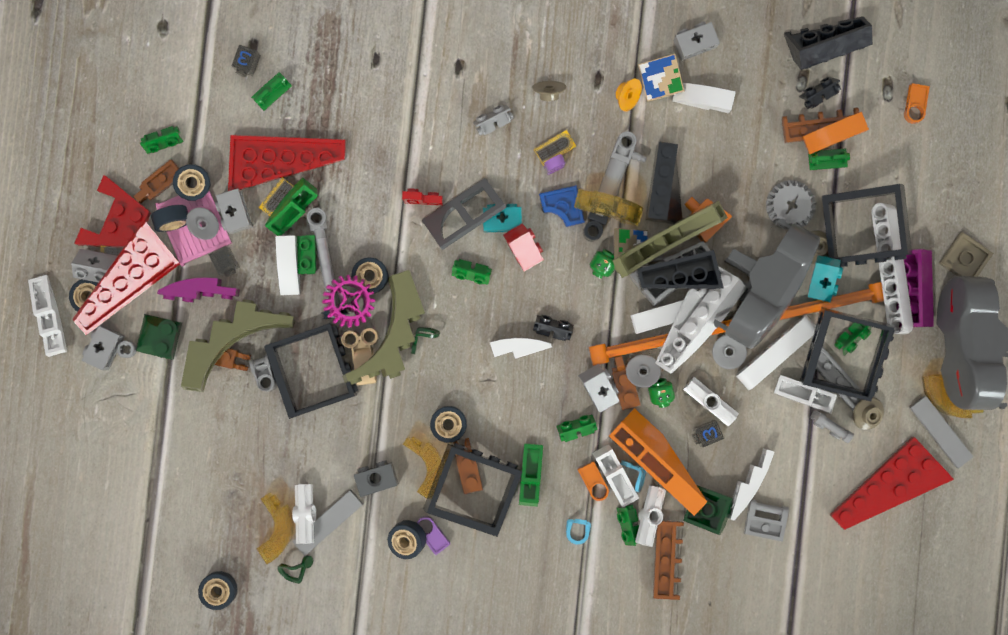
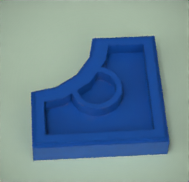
(562, 203)

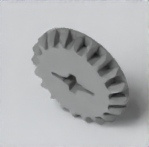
(787, 191)

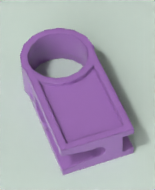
(554, 164)
(435, 539)

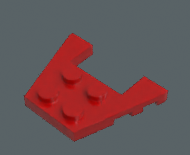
(121, 221)

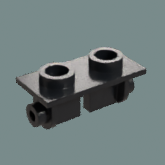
(828, 88)
(545, 324)

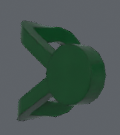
(436, 334)
(307, 562)

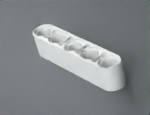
(776, 352)

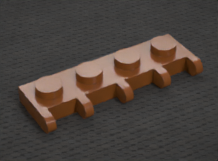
(796, 130)
(665, 560)

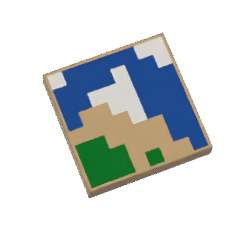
(661, 77)

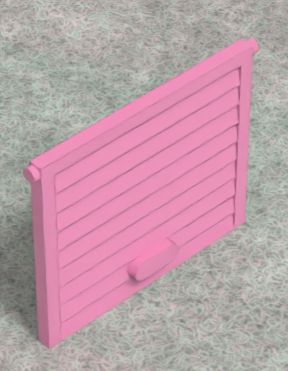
(187, 245)

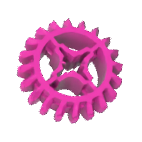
(335, 311)

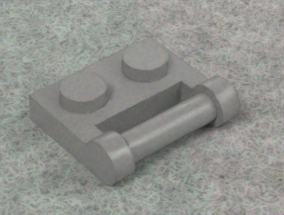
(836, 431)
(763, 526)

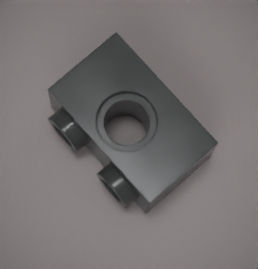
(367, 486)

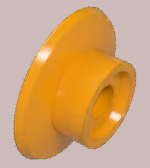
(628, 94)

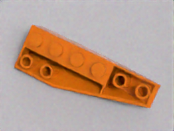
(655, 455)

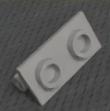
(498, 115)

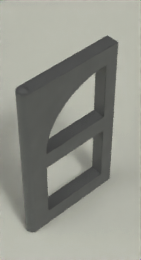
(435, 221)

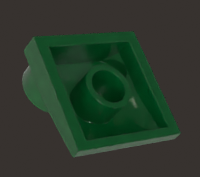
(159, 336)
(713, 514)

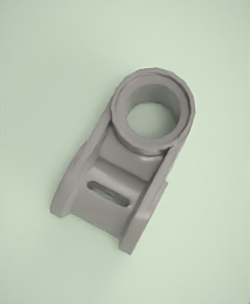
(262, 372)

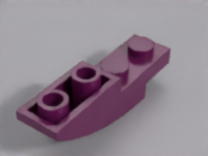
(192, 288)

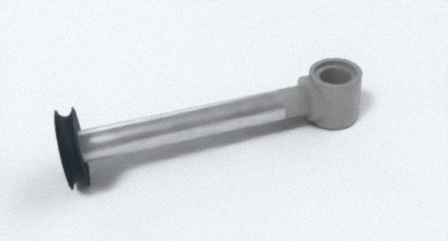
(323, 254)

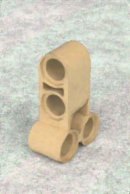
(361, 351)

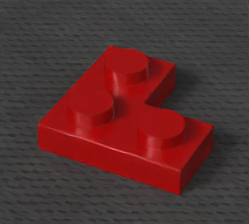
(413, 196)

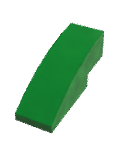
(291, 207)
(531, 475)

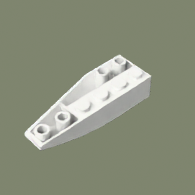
(696, 320)

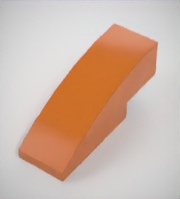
(835, 133)

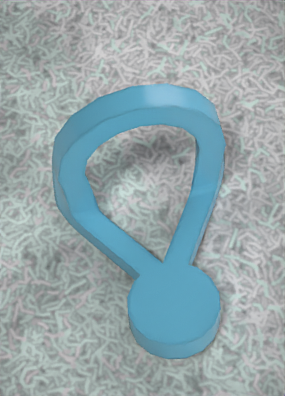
(641, 477)
(579, 521)

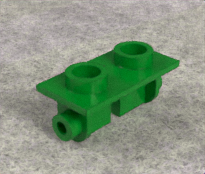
(271, 91)
(153, 142)
(828, 159)
(306, 254)
(462, 270)
(849, 343)
(568, 429)
(626, 518)

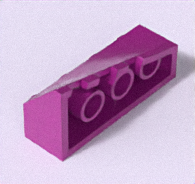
(920, 287)

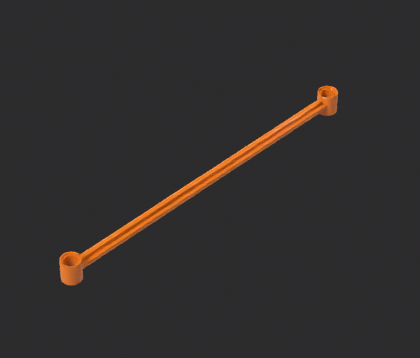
(600, 353)

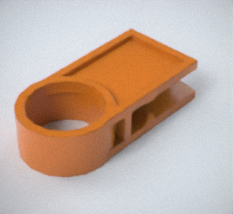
(917, 98)
(591, 477)

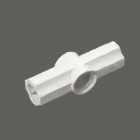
(719, 409)
(652, 505)
(304, 513)

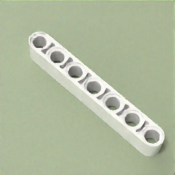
(898, 275)

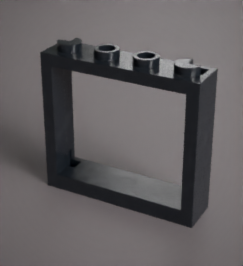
(903, 223)
(876, 369)
(280, 377)
(430, 505)

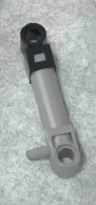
(612, 179)

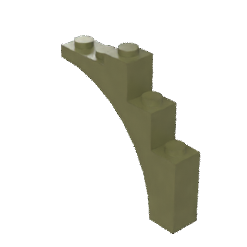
(669, 238)
(405, 307)
(203, 355)

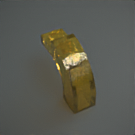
(609, 205)
(936, 393)
(431, 458)
(282, 529)

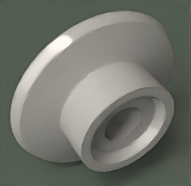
(208, 221)
(735, 359)
(645, 363)

